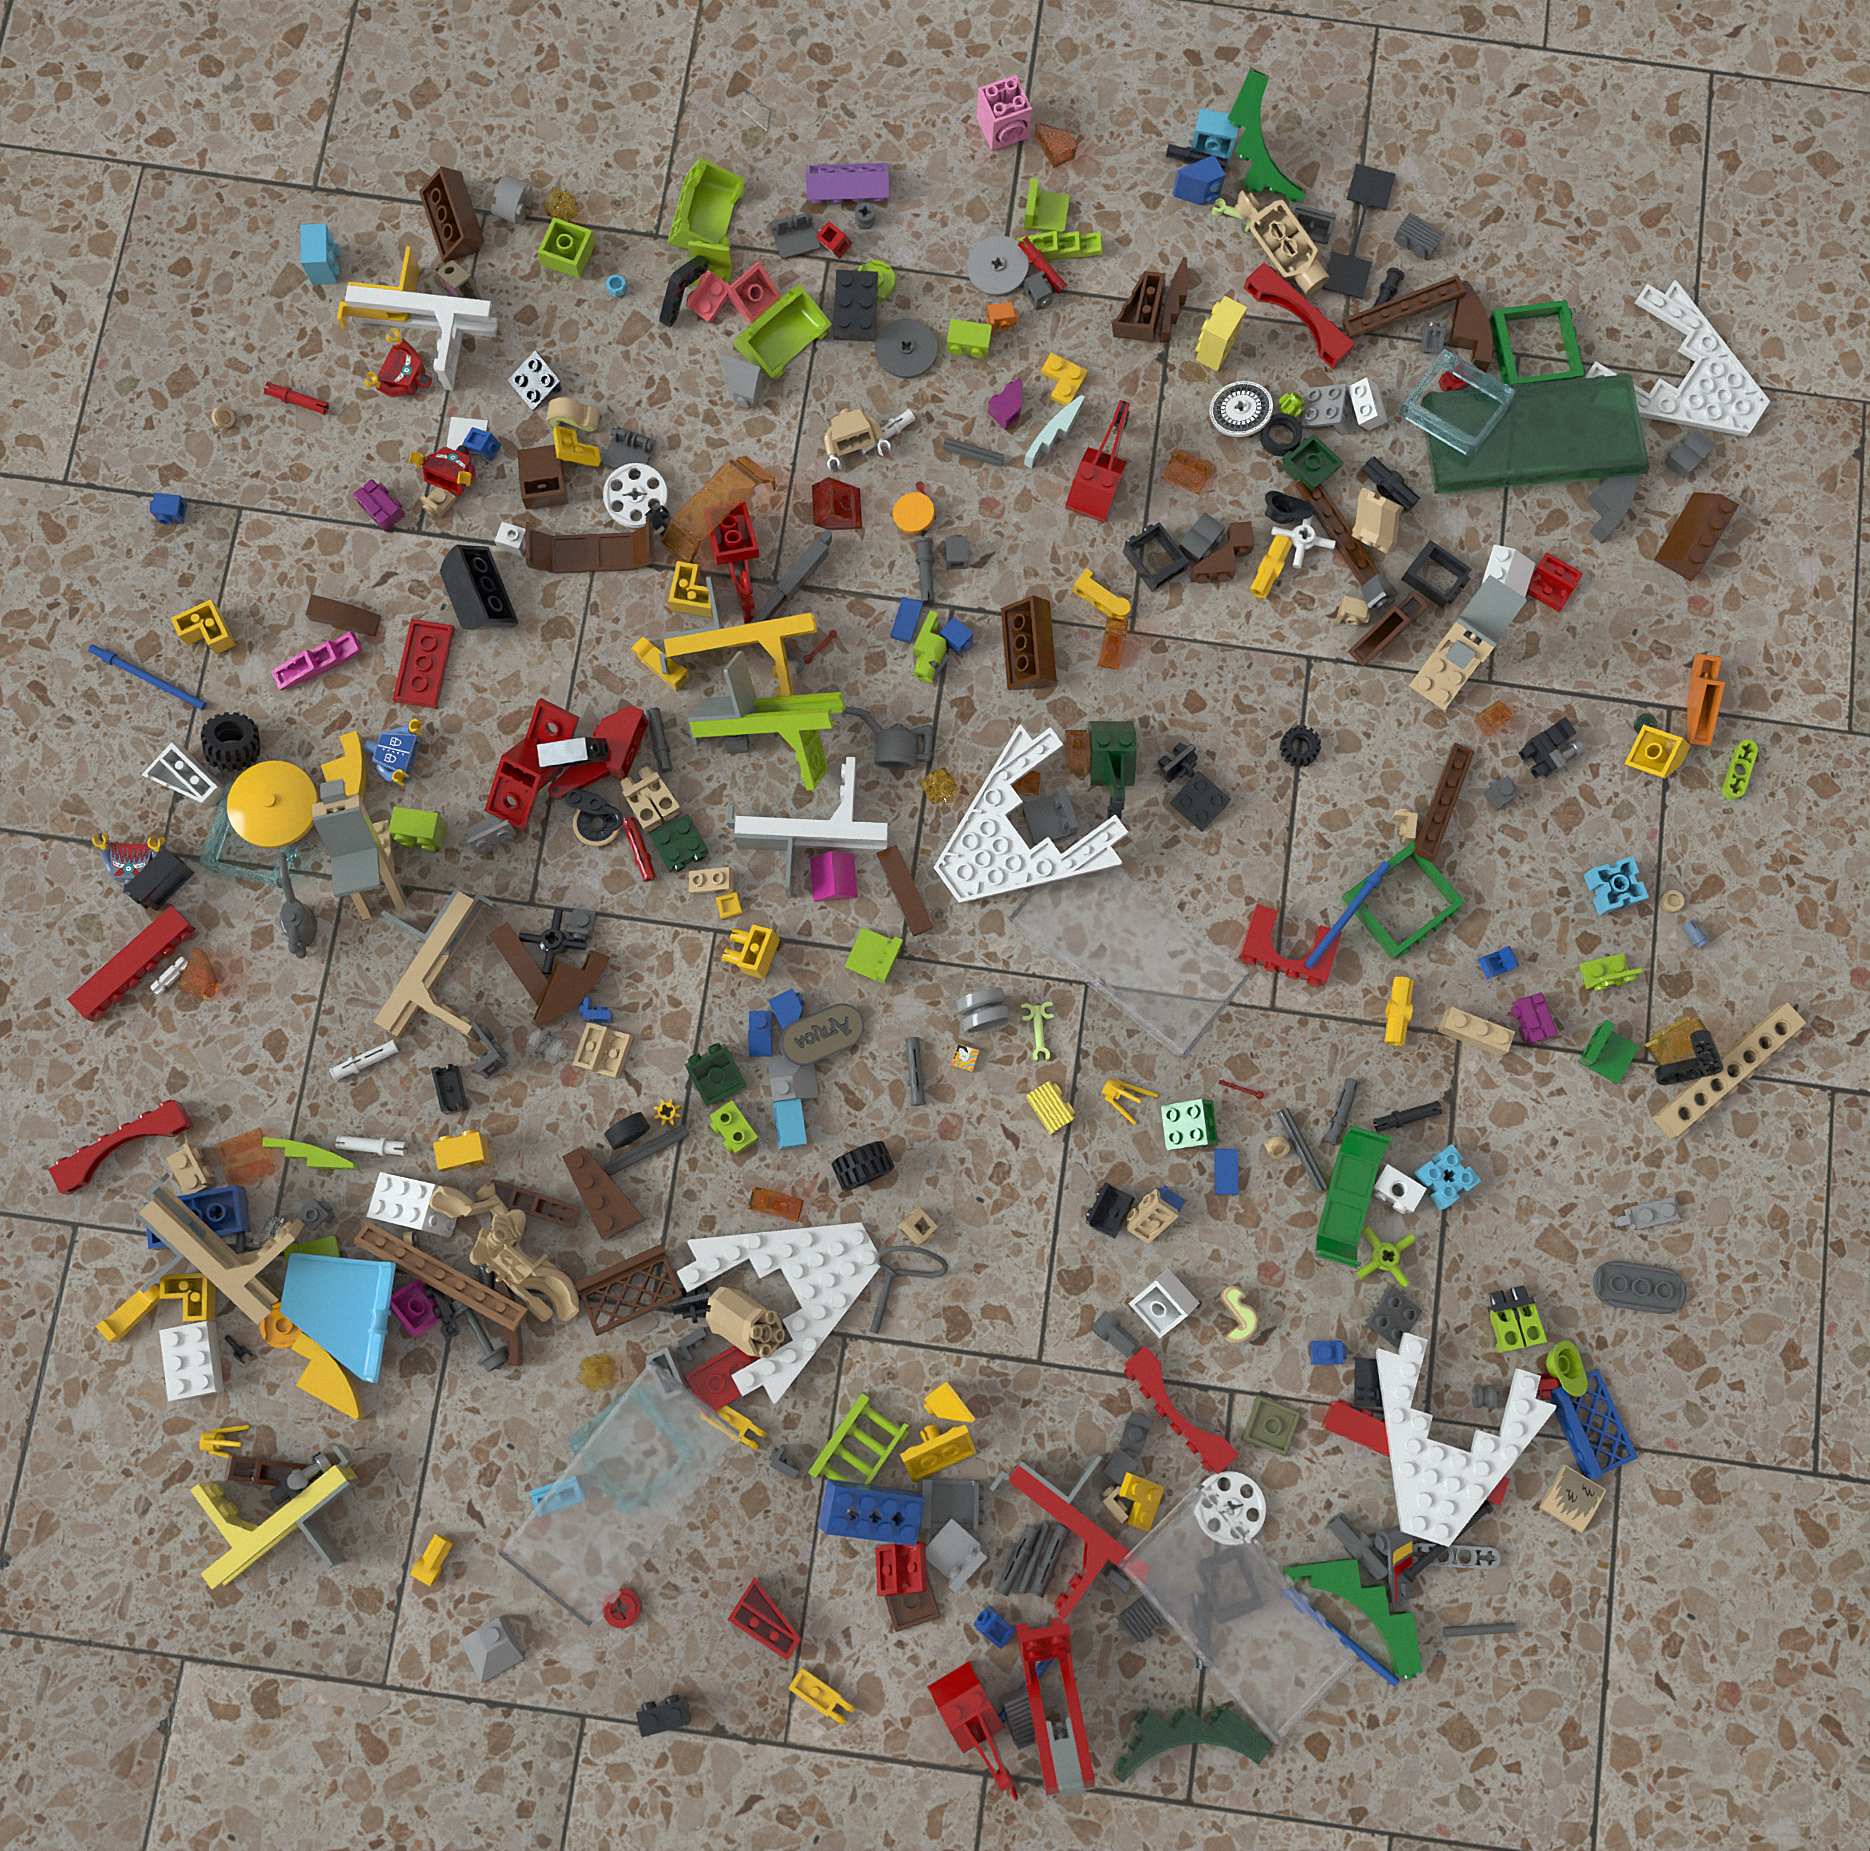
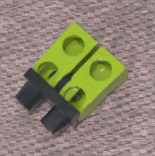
(1515, 1321)

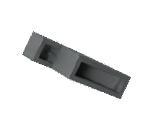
(1612, 503)

